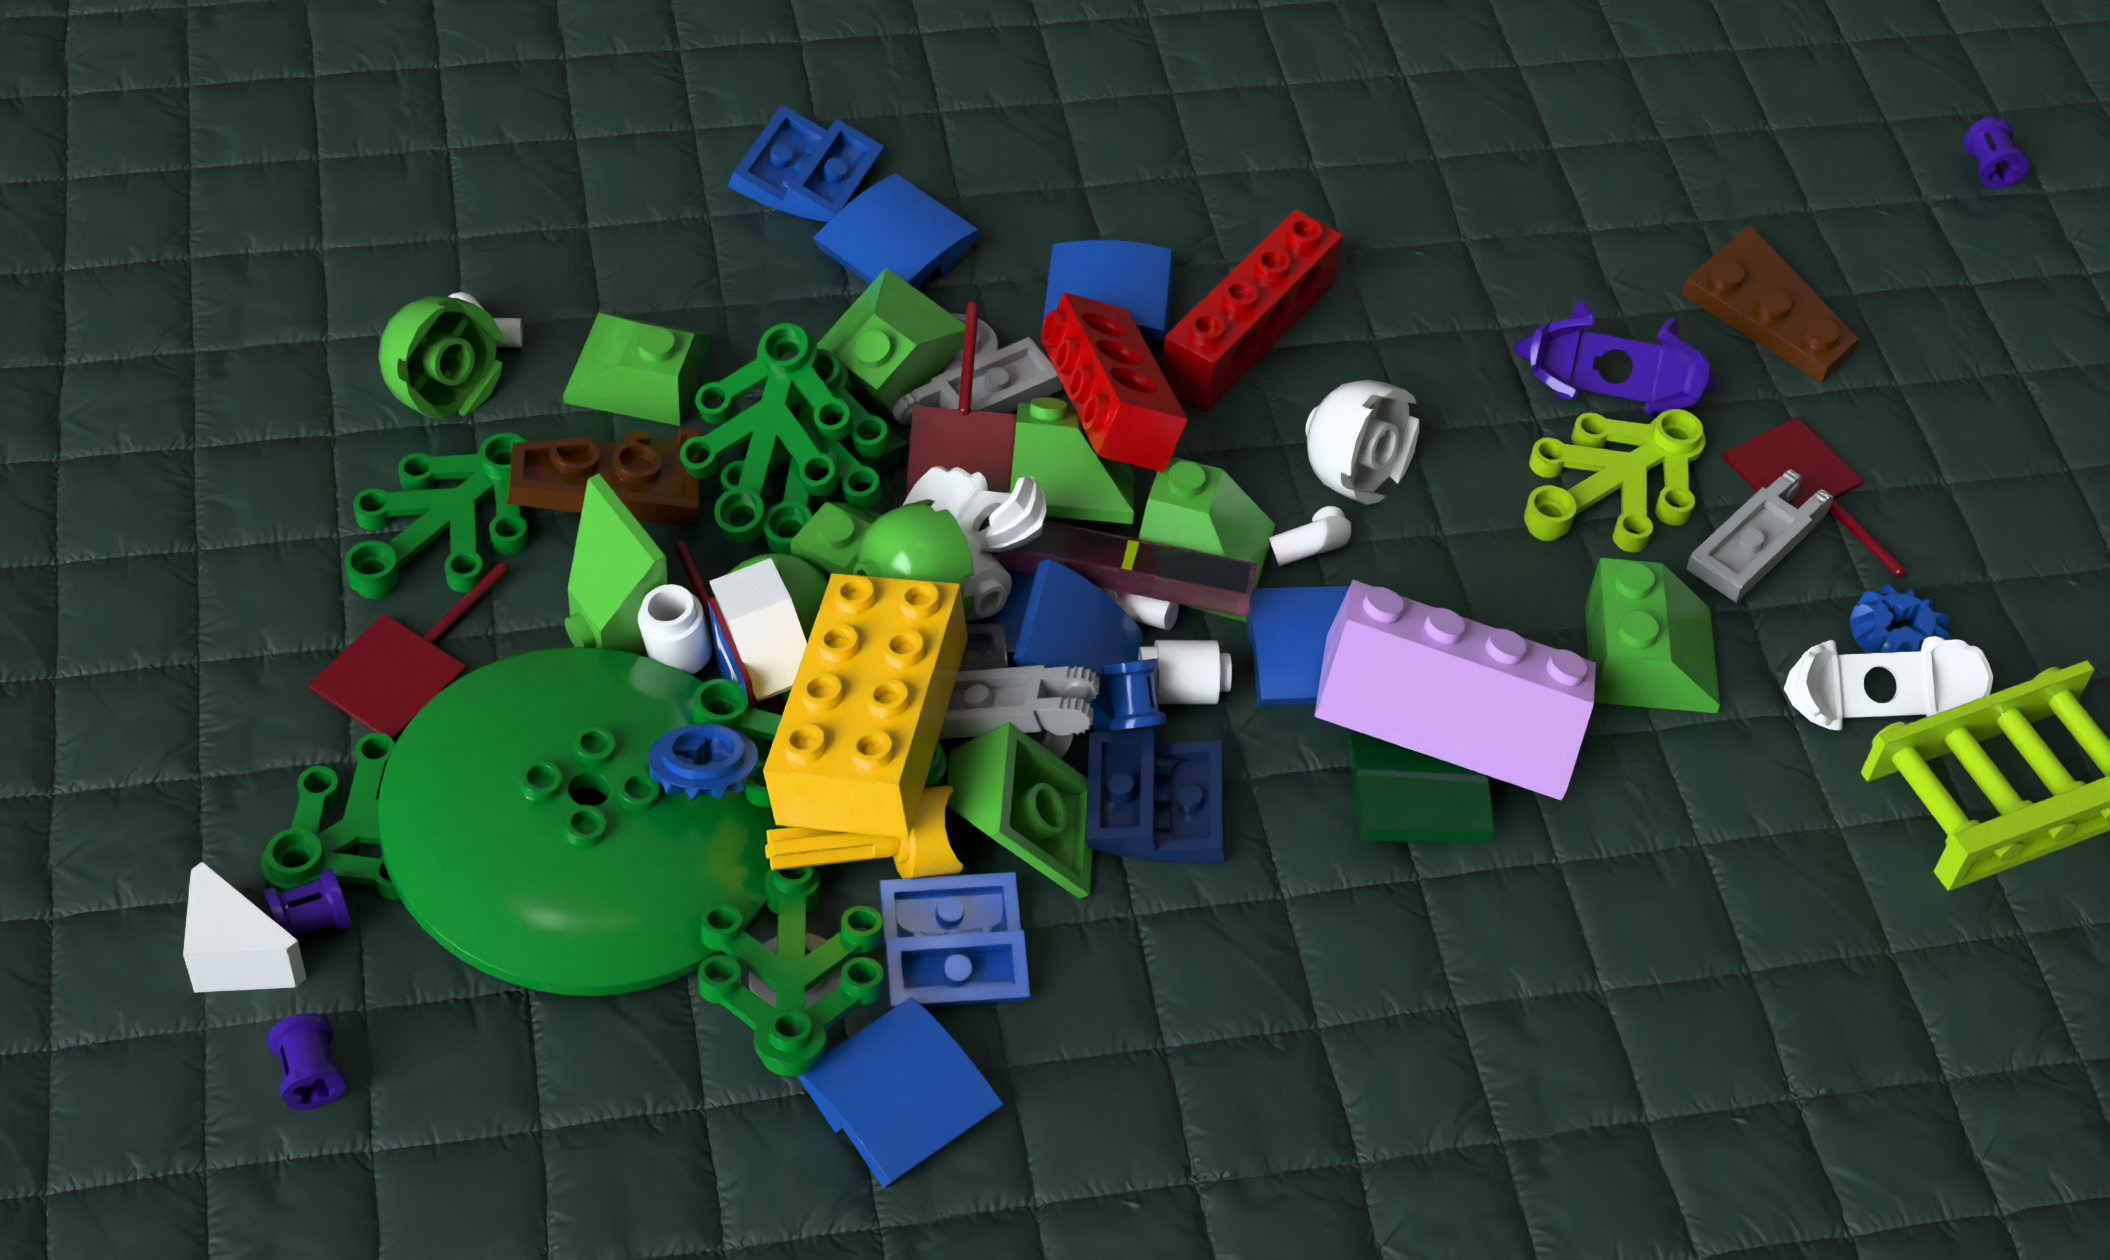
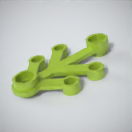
(1671, 438)

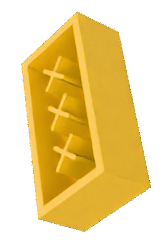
(867, 706)

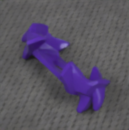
(1661, 375)

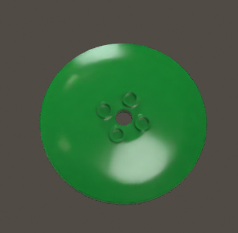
(554, 888)

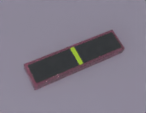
(1141, 567)

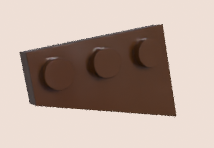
(1771, 304)
(639, 470)

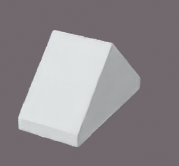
(762, 626)
(234, 942)

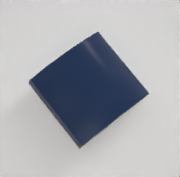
(1156, 798)

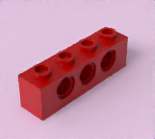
(1250, 310)
(1113, 382)

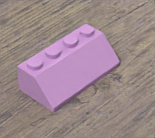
(1455, 689)

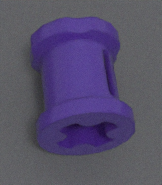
(1990, 155)
(309, 906)
(306, 1061)

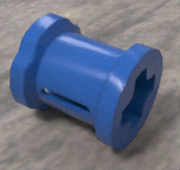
(1133, 694)

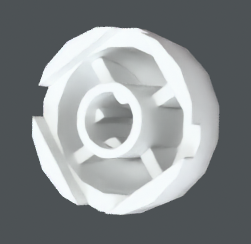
(1362, 438)

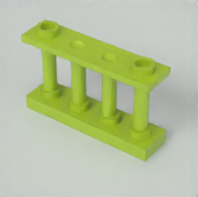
(2025, 827)

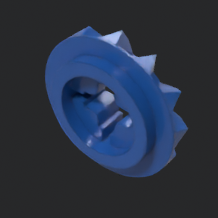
(1874, 615)
(678, 757)

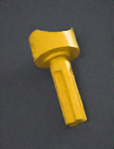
(919, 856)

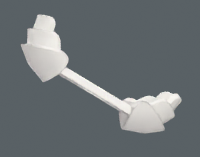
(1013, 518)
(1927, 682)

